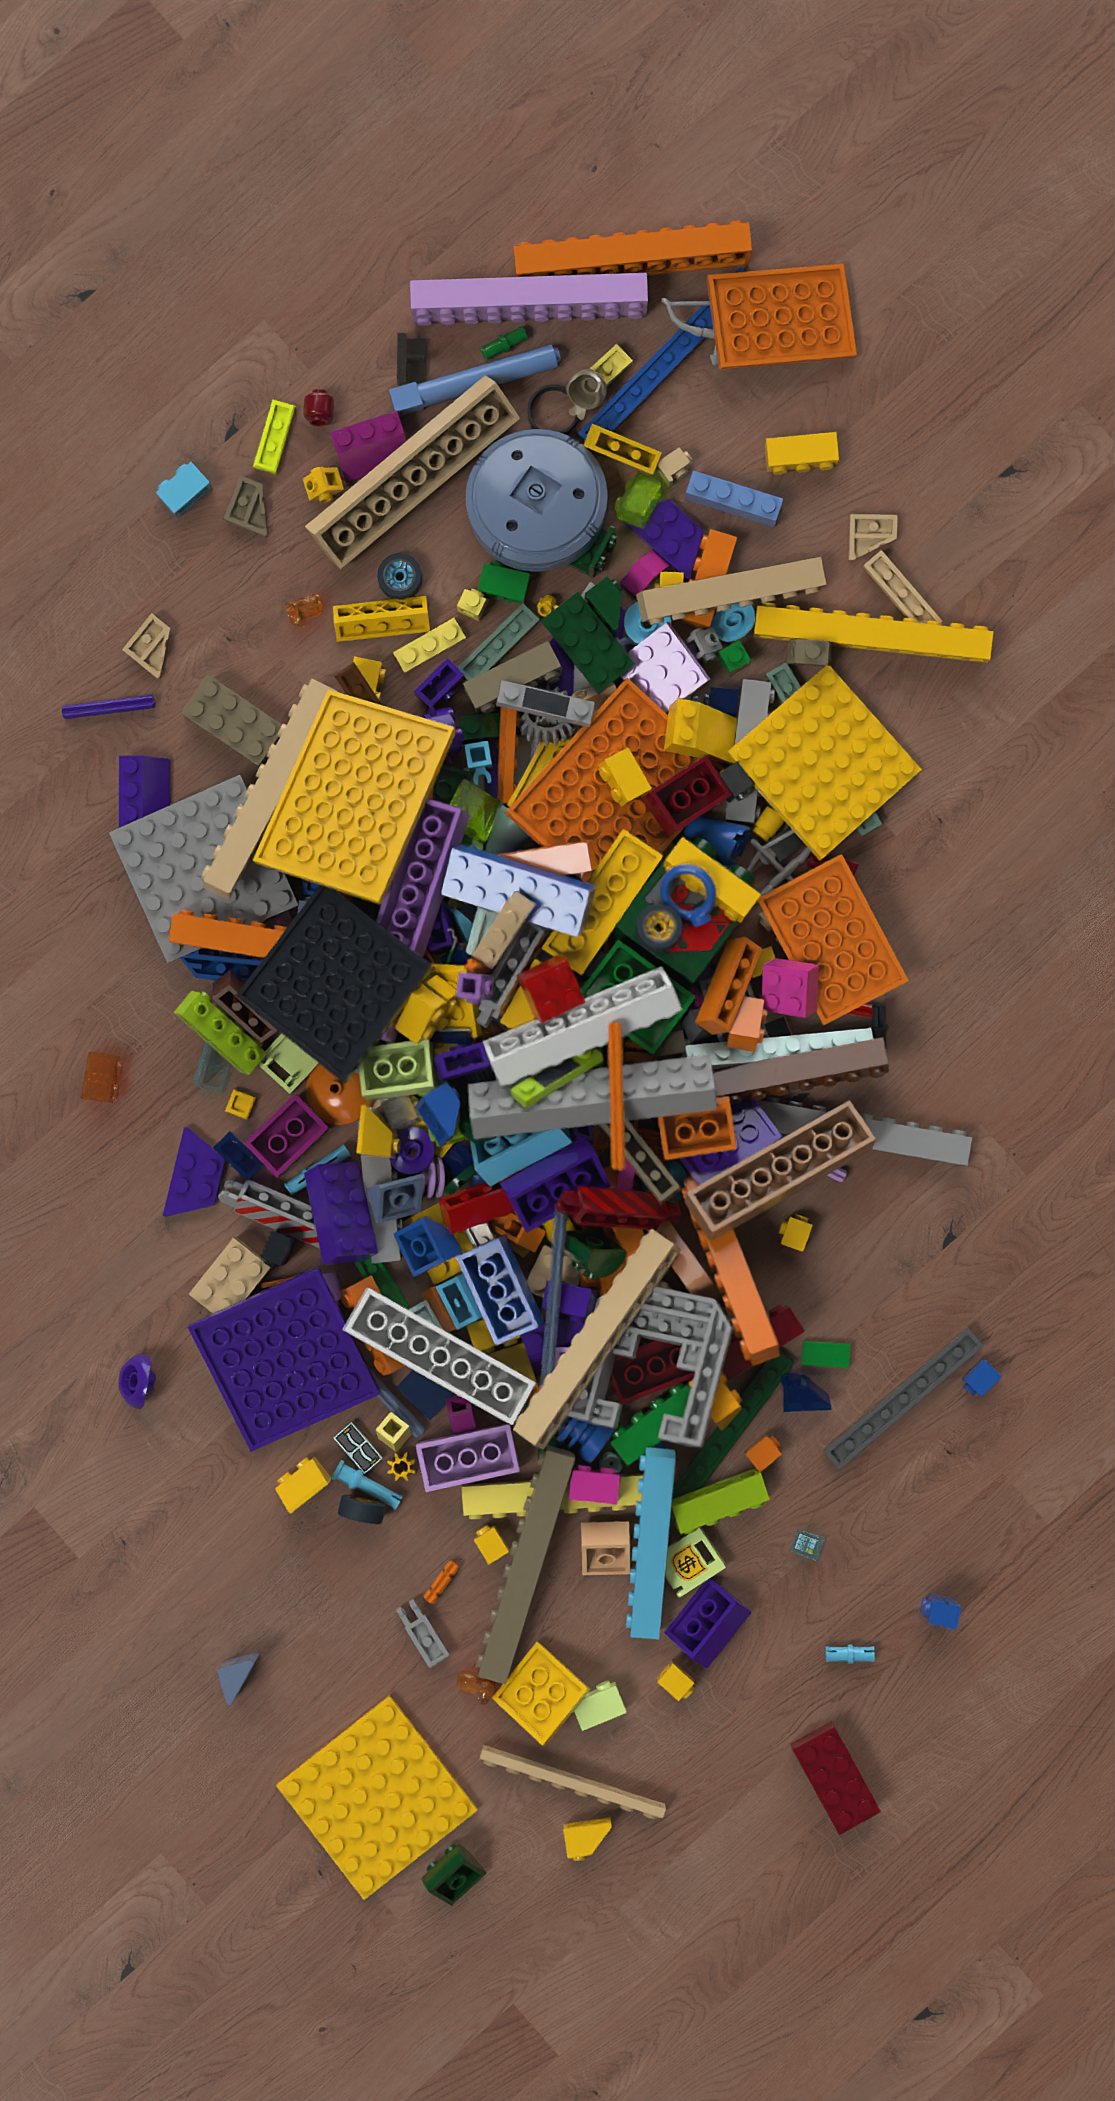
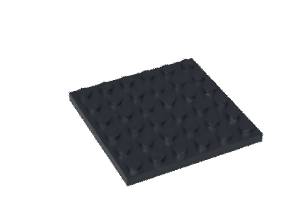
(334, 982)

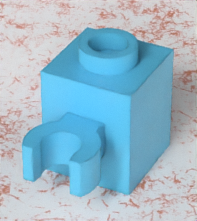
(479, 760)

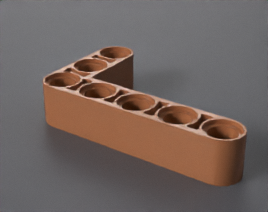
(687, 1266)

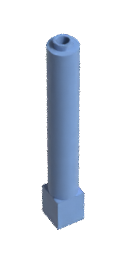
(413, 396)

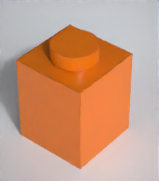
(763, 1452)

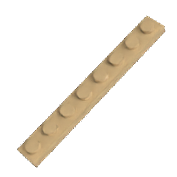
(581, 1785)

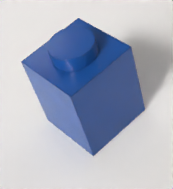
(980, 1378)

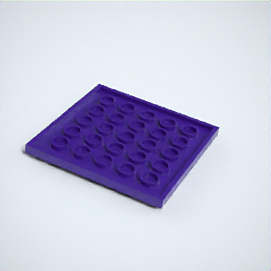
(284, 1359)

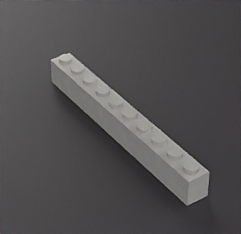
(889, 1136)

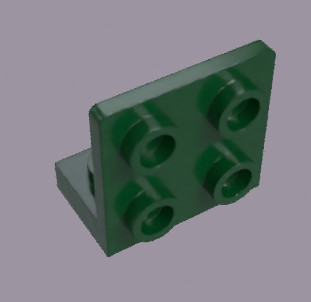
(594, 559)

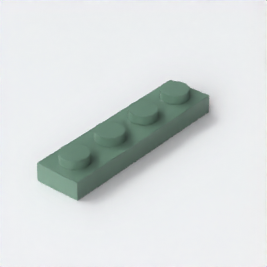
(499, 643)

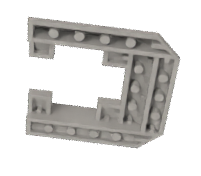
(675, 1319)

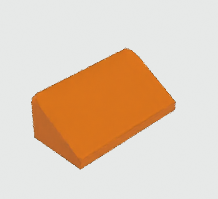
(438, 1308)

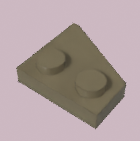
(247, 507)

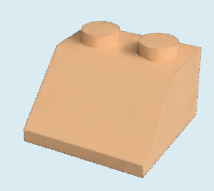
(605, 1548)

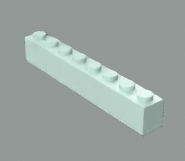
(774, 1047)

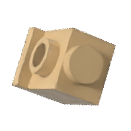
(674, 466)

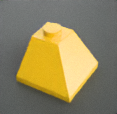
(376, 1135)

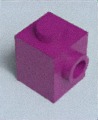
(460, 1415)

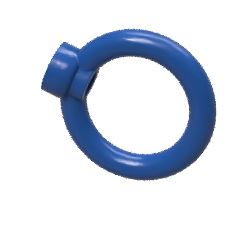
(700, 914)

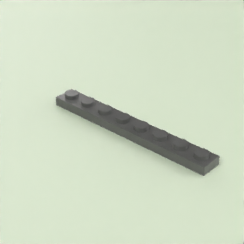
(903, 1398)

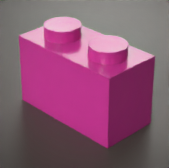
(594, 1485)

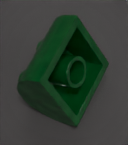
(593, 1252)
(453, 1874)

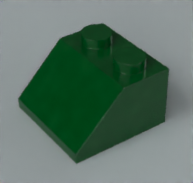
(606, 603)

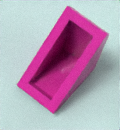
(644, 573)

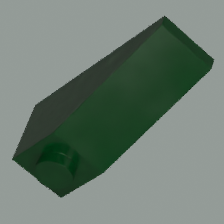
(482, 728)

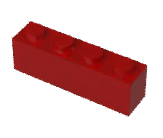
(475, 1206)

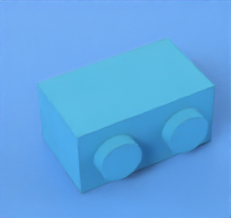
(183, 489)

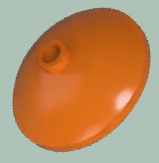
(332, 1107)

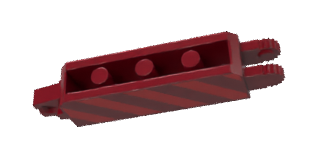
(616, 1208)

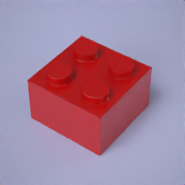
(550, 989)

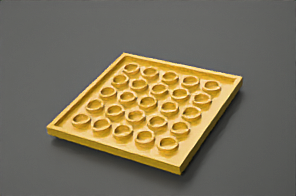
(823, 762)
(376, 1797)

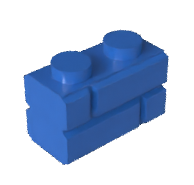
(941, 1611)

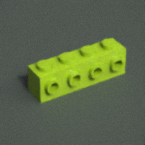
(220, 1032)
(718, 1501)

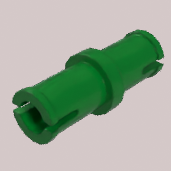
(503, 343)

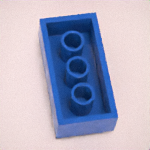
(500, 1289)

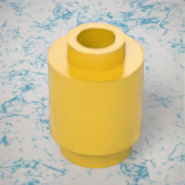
(768, 824)

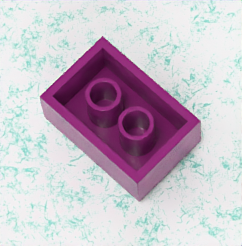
(287, 1135)

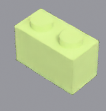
(600, 1705)

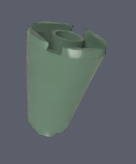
(505, 834)

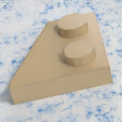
(870, 532)
(149, 645)

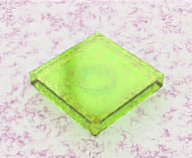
(480, 806)

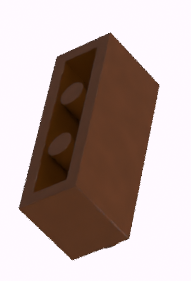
(224, 994)

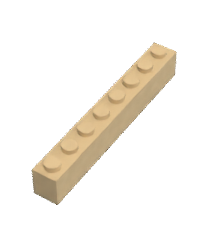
(731, 589)

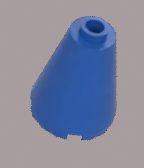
(724, 836)

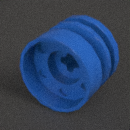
(588, 1435)

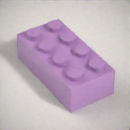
(467, 1457)

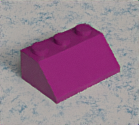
(367, 444)

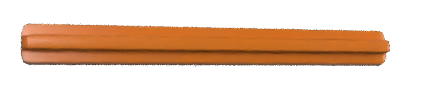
(616, 1096)

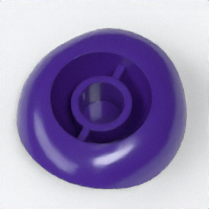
(136, 1380)

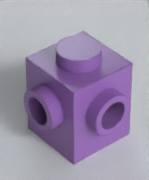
(474, 987)

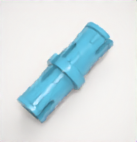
(849, 1654)

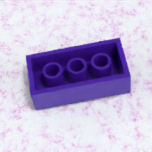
(541, 1185)
(341, 1213)

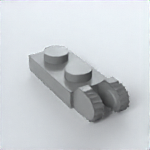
(424, 1635)

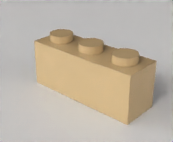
(503, 929)

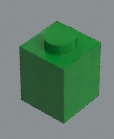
(734, 658)

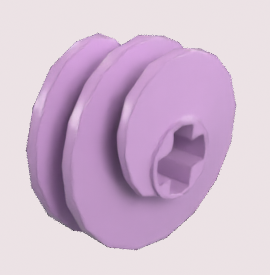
(434, 1178)

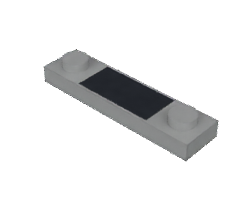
(545, 703)

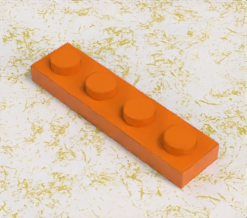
(506, 761)

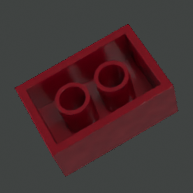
(686, 796)

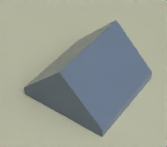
(396, 1198)
(234, 1673)

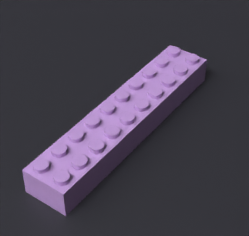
(529, 298)

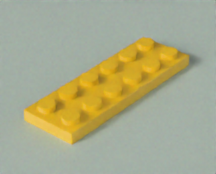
(617, 884)

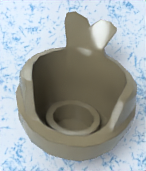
(586, 391)

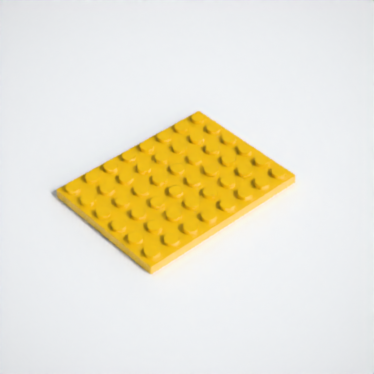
(354, 796)

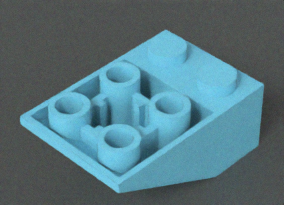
(459, 1301)

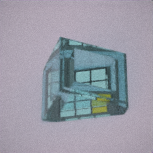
(807, 1544)

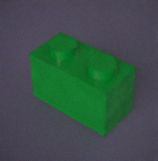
(504, 583)

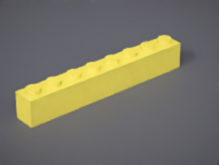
(510, 1497)

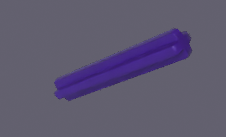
(108, 707)

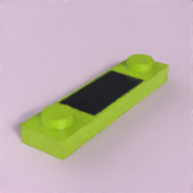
(554, 1077)

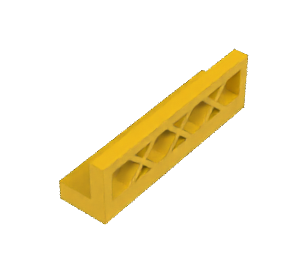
(381, 621)

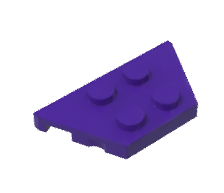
(671, 536)
(195, 1176)

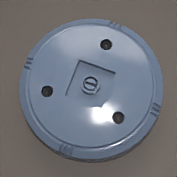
(536, 500)

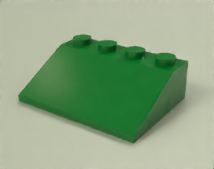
(625, 964)

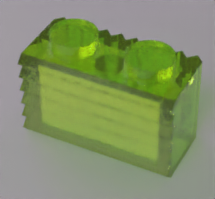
(639, 499)

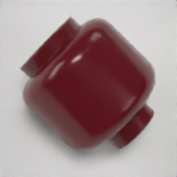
(318, 407)

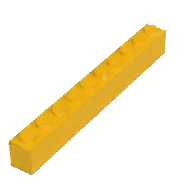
(873, 633)

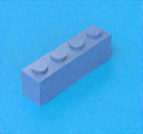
(733, 498)

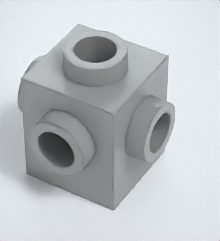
(704, 644)

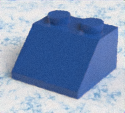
(440, 1112)
(426, 1245)

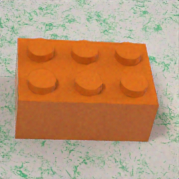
(698, 1131)

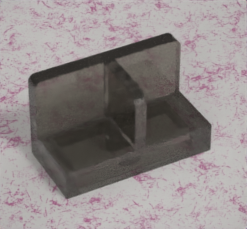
(411, 360)

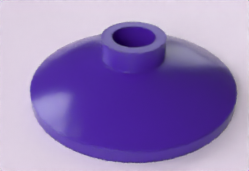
(410, 1139)

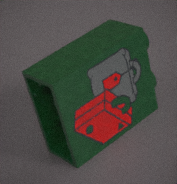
(697, 944)

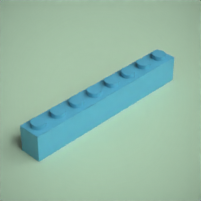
(652, 1543)

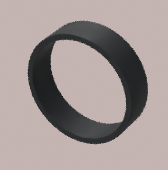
(552, 387)

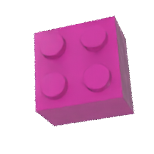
(790, 987)

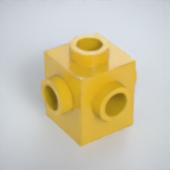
(323, 484)

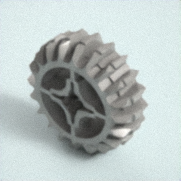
(545, 728)

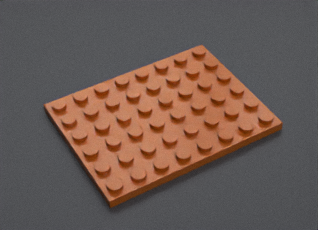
(574, 802)

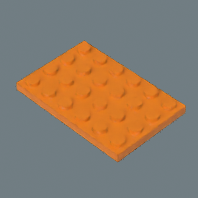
(781, 316)
(830, 924)

